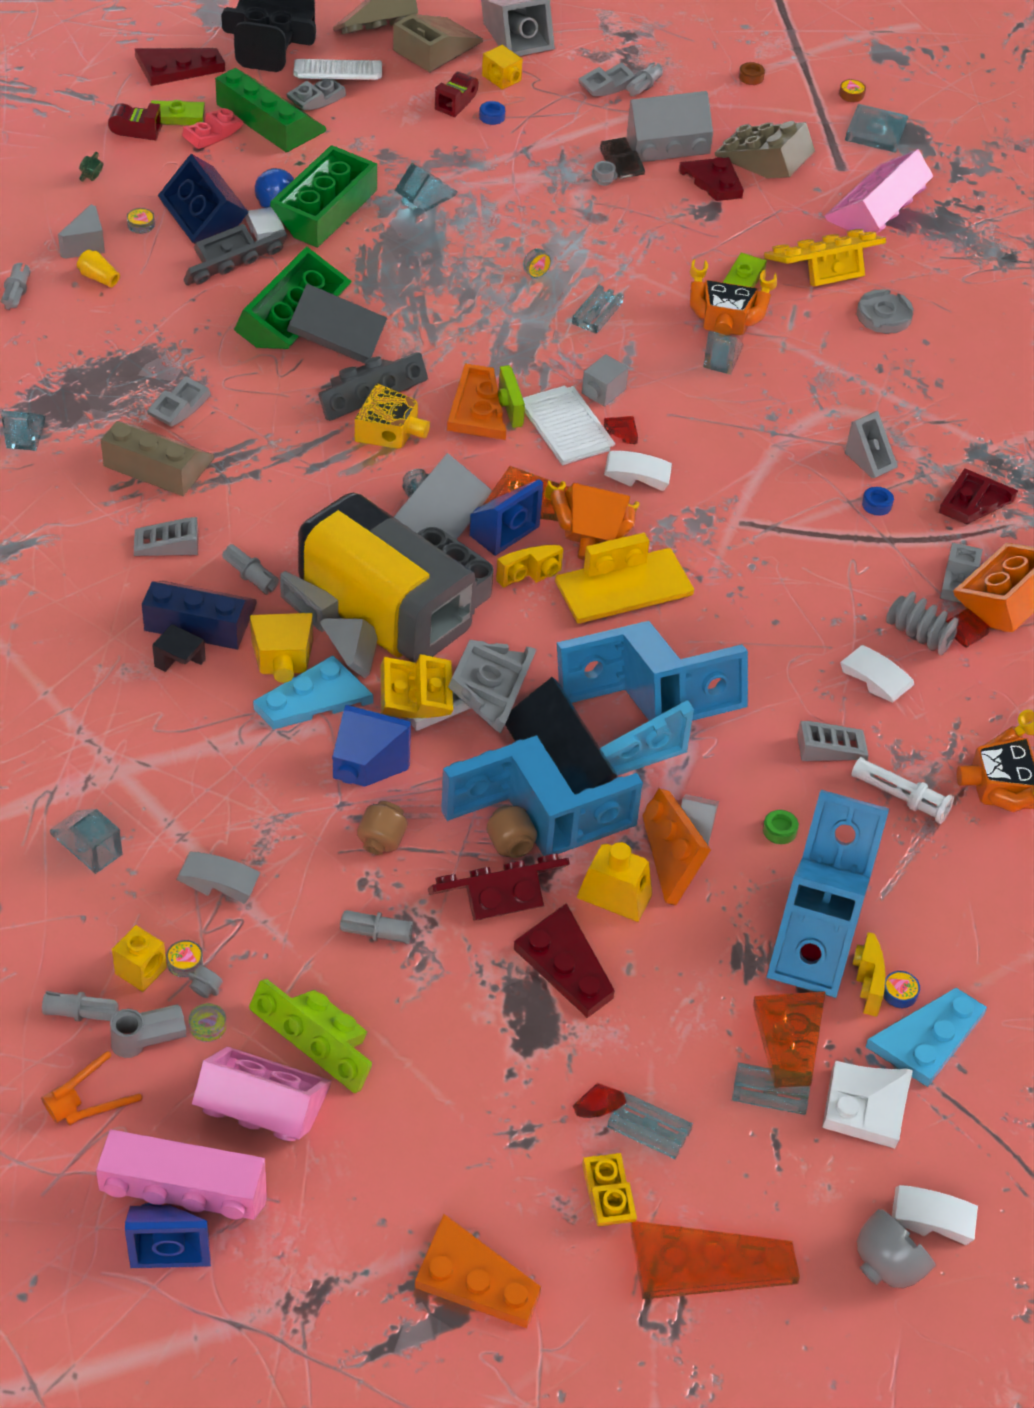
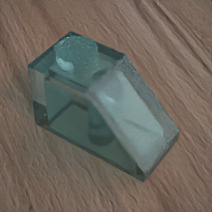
(423, 189)
(90, 838)

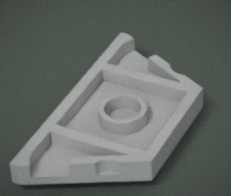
(491, 679)

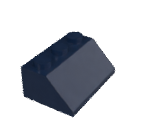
(201, 200)
(202, 612)

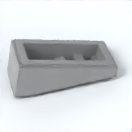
(182, 541)
(308, 598)
(813, 745)

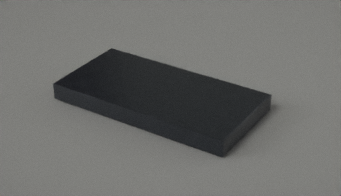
(563, 734)

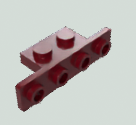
(502, 891)

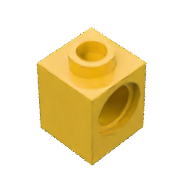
(502, 67)
(139, 958)

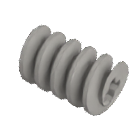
(923, 622)

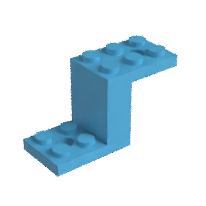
(652, 673)
(533, 782)
(827, 893)

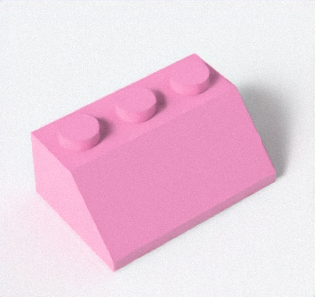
(260, 1093)

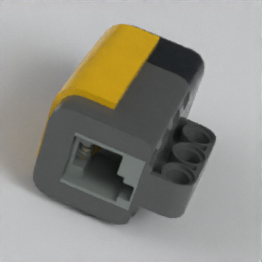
(402, 582)

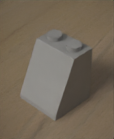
(520, 24)

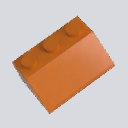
(1001, 588)

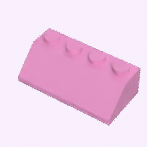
(882, 194)
(182, 1175)

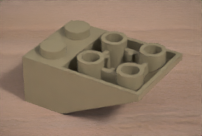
(376, 14)
(431, 40)
(769, 148)

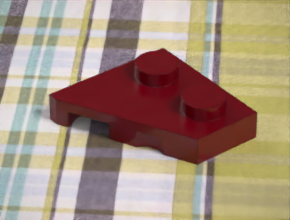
(714, 176)
(975, 497)

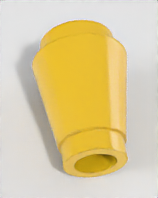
(96, 267)

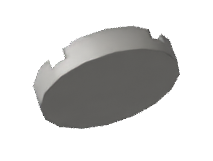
(885, 311)

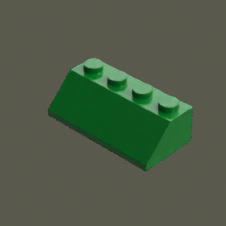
(265, 110)
(325, 195)
(268, 315)

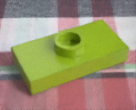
(181, 112)
(746, 270)
(510, 396)

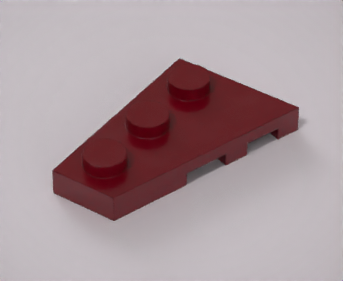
(177, 64)
(566, 961)

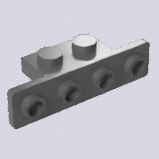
(228, 250)
(355, 384)

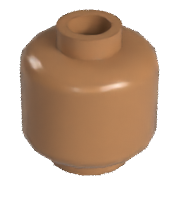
(382, 827)
(511, 831)

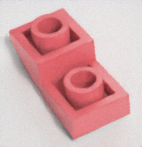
(216, 127)

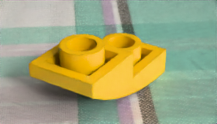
(535, 562)
(870, 972)
(609, 1189)

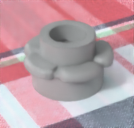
(604, 173)
(205, 982)

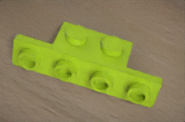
(316, 1030)

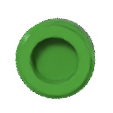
(780, 827)

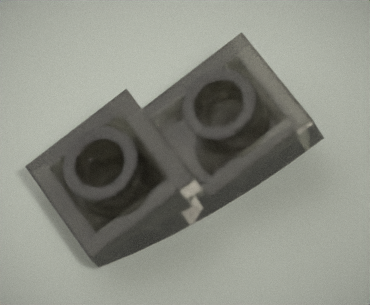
(620, 154)

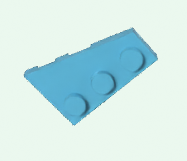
(312, 692)
(653, 741)
(929, 1035)

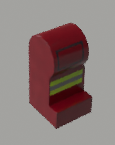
(458, 90)
(136, 121)

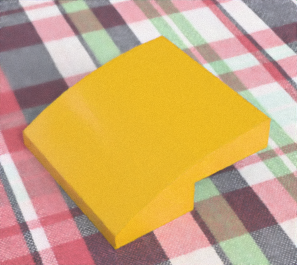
(416, 688)

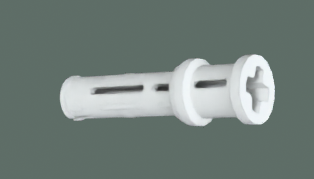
(919, 792)

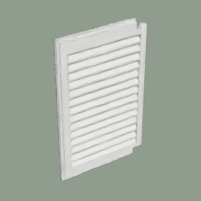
(337, 69)
(567, 424)

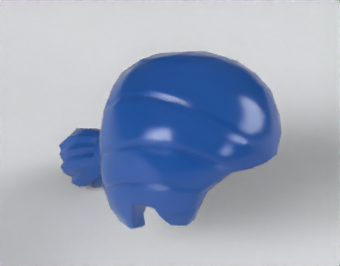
(270, 184)

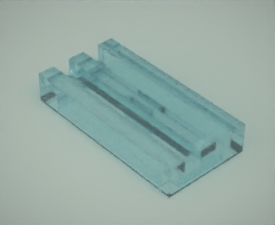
(601, 298)
(760, 1079)
(648, 1131)

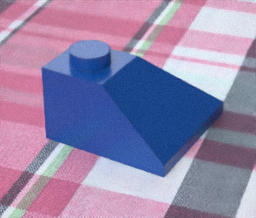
(507, 517)
(370, 747)
(166, 1237)

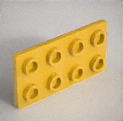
(829, 259)
(622, 578)

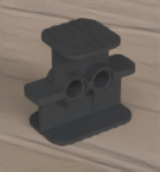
(267, 28)

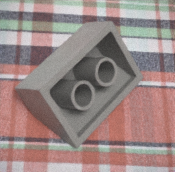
(670, 126)

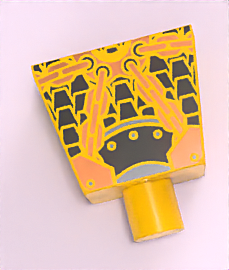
(389, 419)

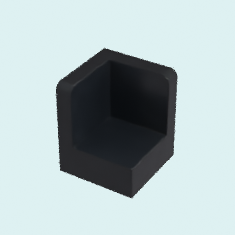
(178, 646)

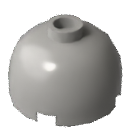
(891, 1253)

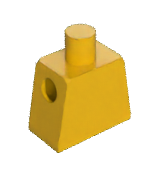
(282, 643)
(618, 881)

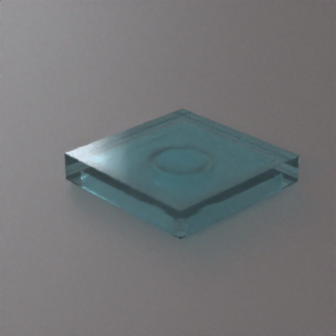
(876, 128)

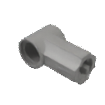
(145, 1029)

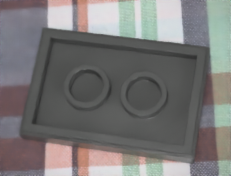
(337, 324)

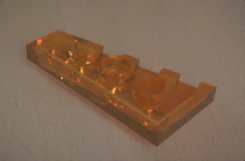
(705, 1261)

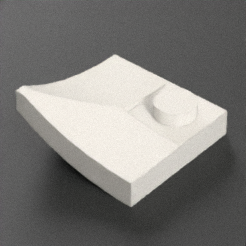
(867, 1102)

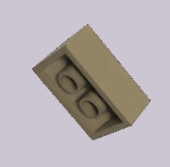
(153, 457)

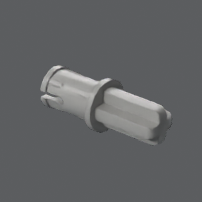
(644, 79)
(15, 286)
(251, 569)
(376, 926)
(78, 1006)

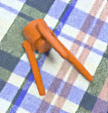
(63, 1100)

